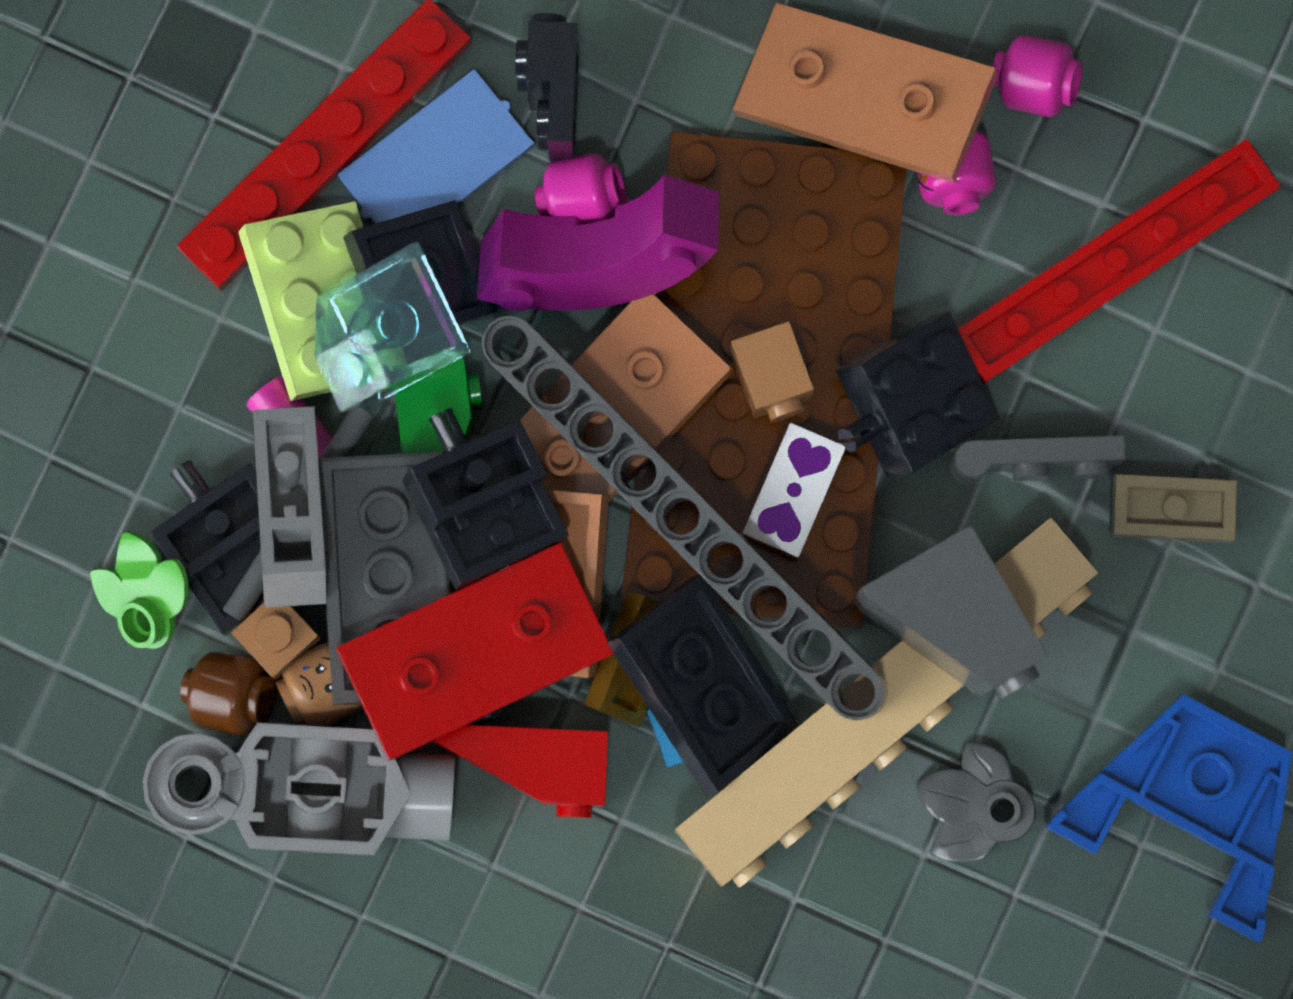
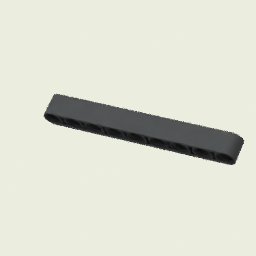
(658, 500)

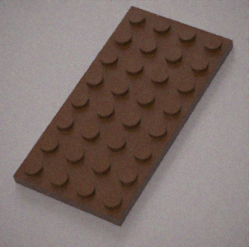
(803, 243)

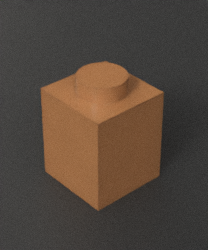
(772, 372)
(276, 637)

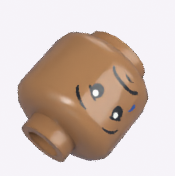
(309, 692)

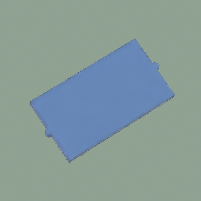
(438, 153)

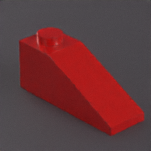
(545, 764)

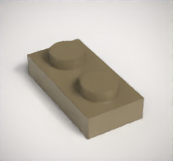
(1173, 508)

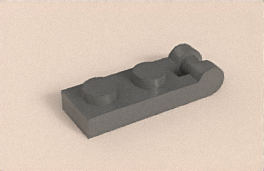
(1035, 457)

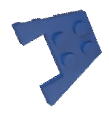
(1205, 780)

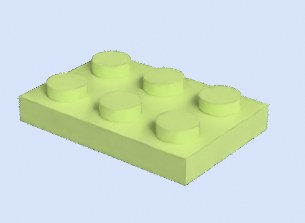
(290, 266)

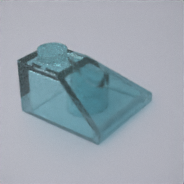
(385, 330)

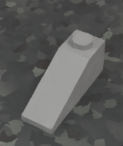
(289, 507)

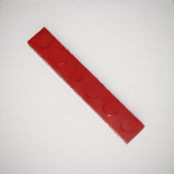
(328, 139)
(1117, 260)

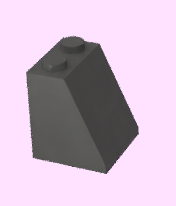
(957, 615)

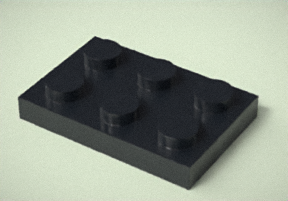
(703, 684)

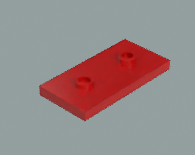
(474, 651)

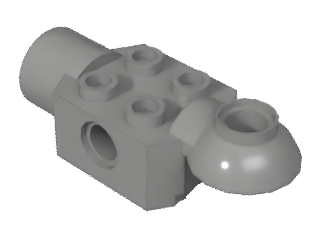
(304, 789)

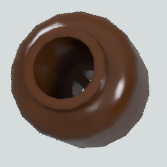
(228, 693)

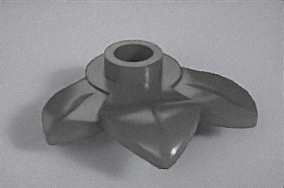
(967, 804)

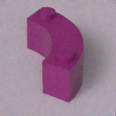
(600, 264)

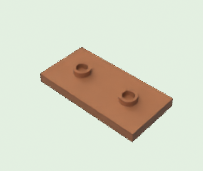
(865, 92)
(649, 371)

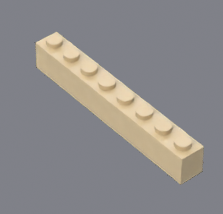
(828, 750)

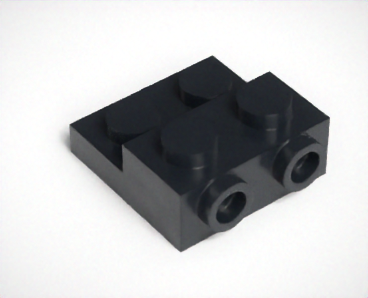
(549, 74)

